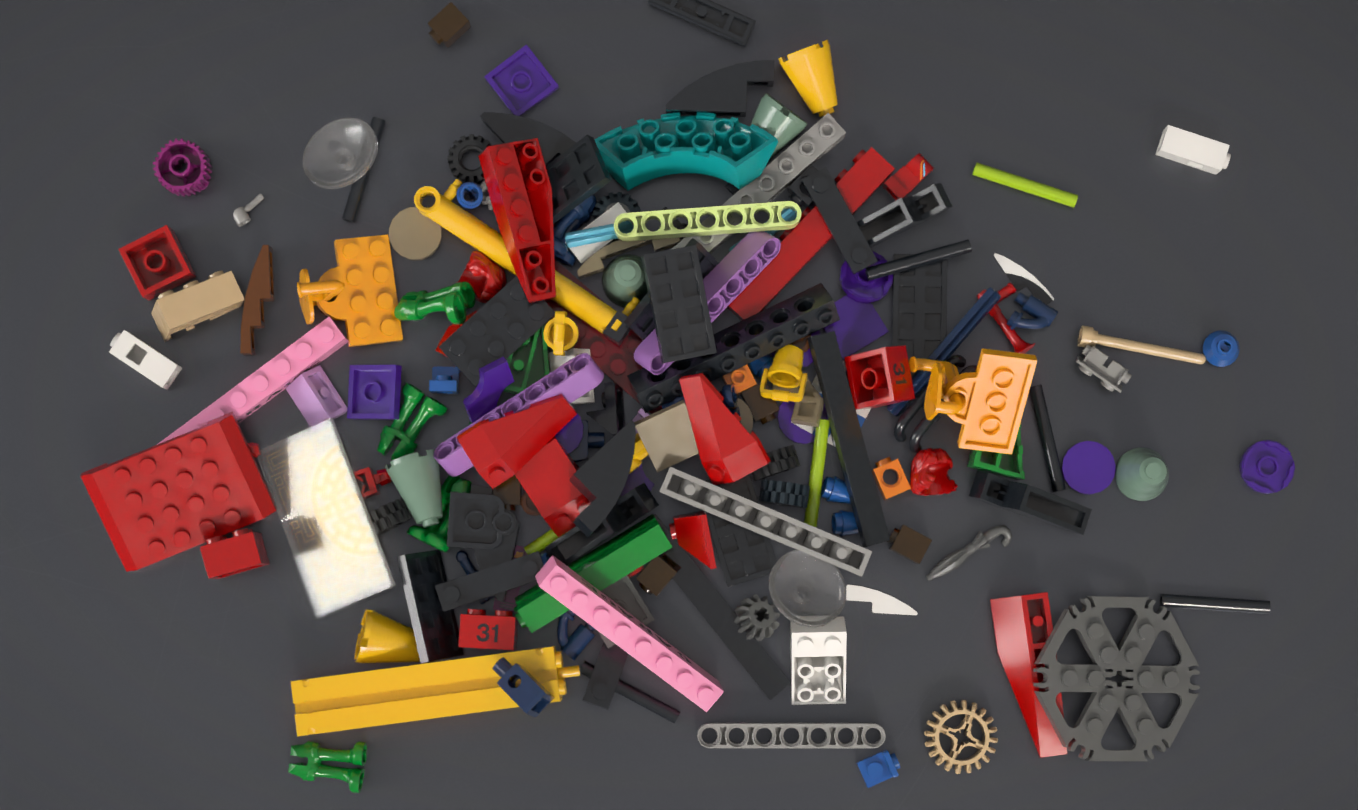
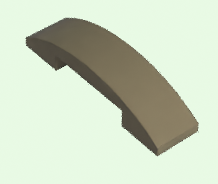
(594, 264)

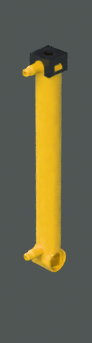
(491, 244)

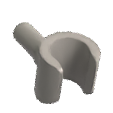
(241, 214)

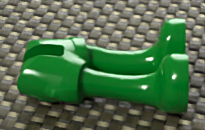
(449, 299)
(395, 432)
(437, 535)
(315, 768)

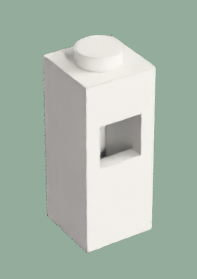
(1193, 150)
(144, 359)

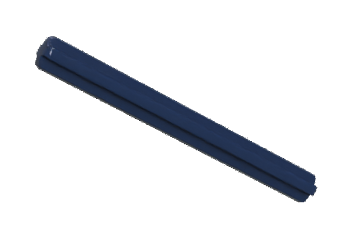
(951, 343)

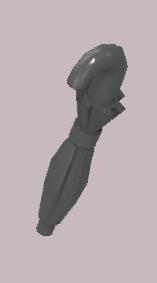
(957, 557)

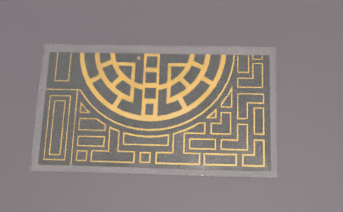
(325, 518)

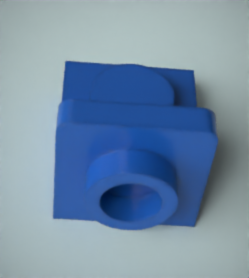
(444, 380)
(878, 767)

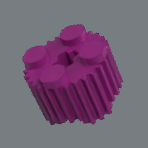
(170, 159)

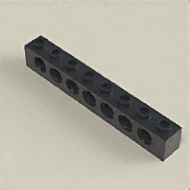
(741, 345)

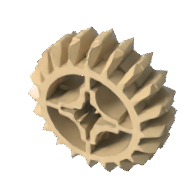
(956, 748)

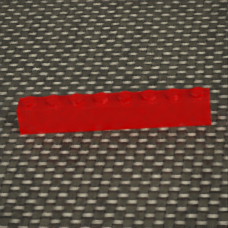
(811, 234)

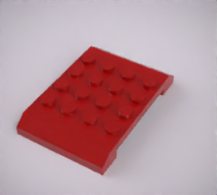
(179, 493)

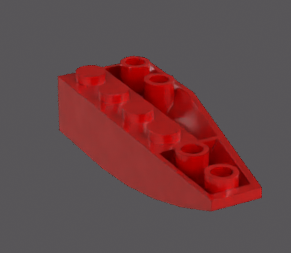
(524, 212)
(1021, 632)

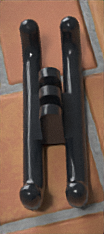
(915, 406)

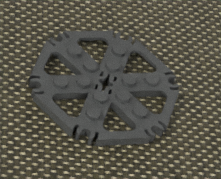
(1091, 678)

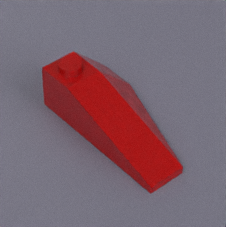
(508, 443)

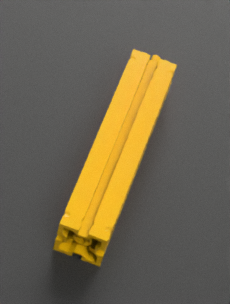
(420, 691)

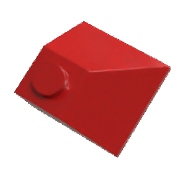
(694, 536)

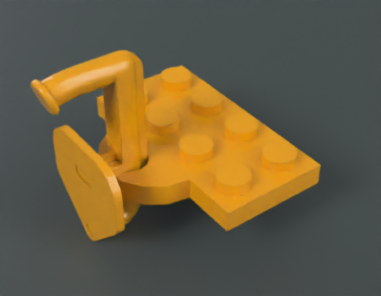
(362, 291)
(983, 401)

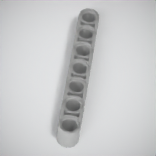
(804, 734)

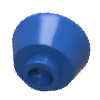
(1215, 344)

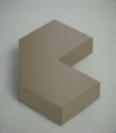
(809, 409)

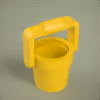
(561, 333)
(785, 373)

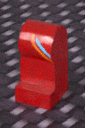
(908, 177)

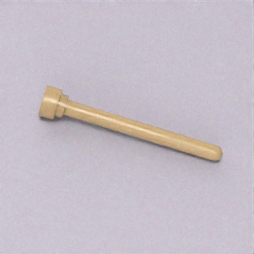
(1089, 336)

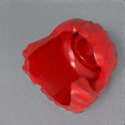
(484, 276)
(930, 473)

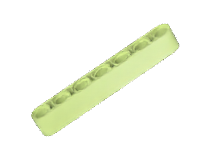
(720, 215)

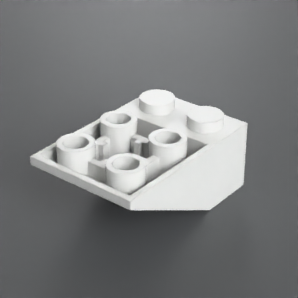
(818, 663)

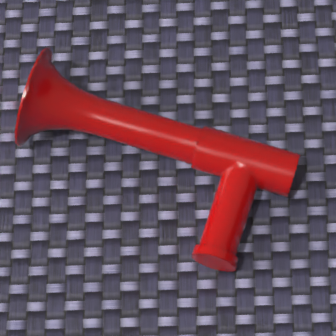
(1018, 344)

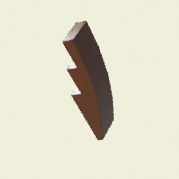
(258, 291)

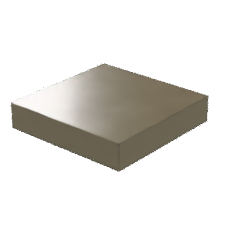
(668, 436)

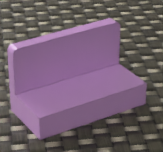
(316, 396)

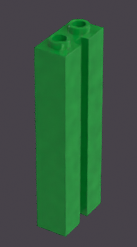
(599, 567)

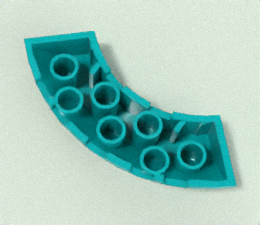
(686, 146)

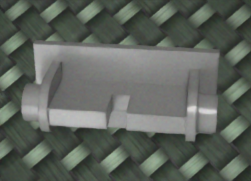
(1093, 364)

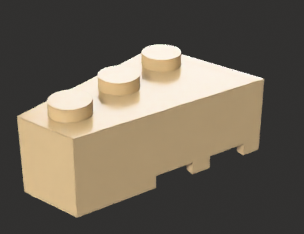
(196, 303)

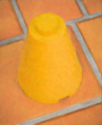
(813, 77)
(384, 640)

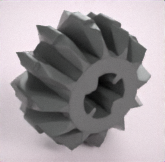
(748, 620)

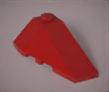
(722, 441)

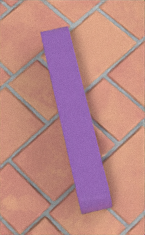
(721, 287)
(569, 379)

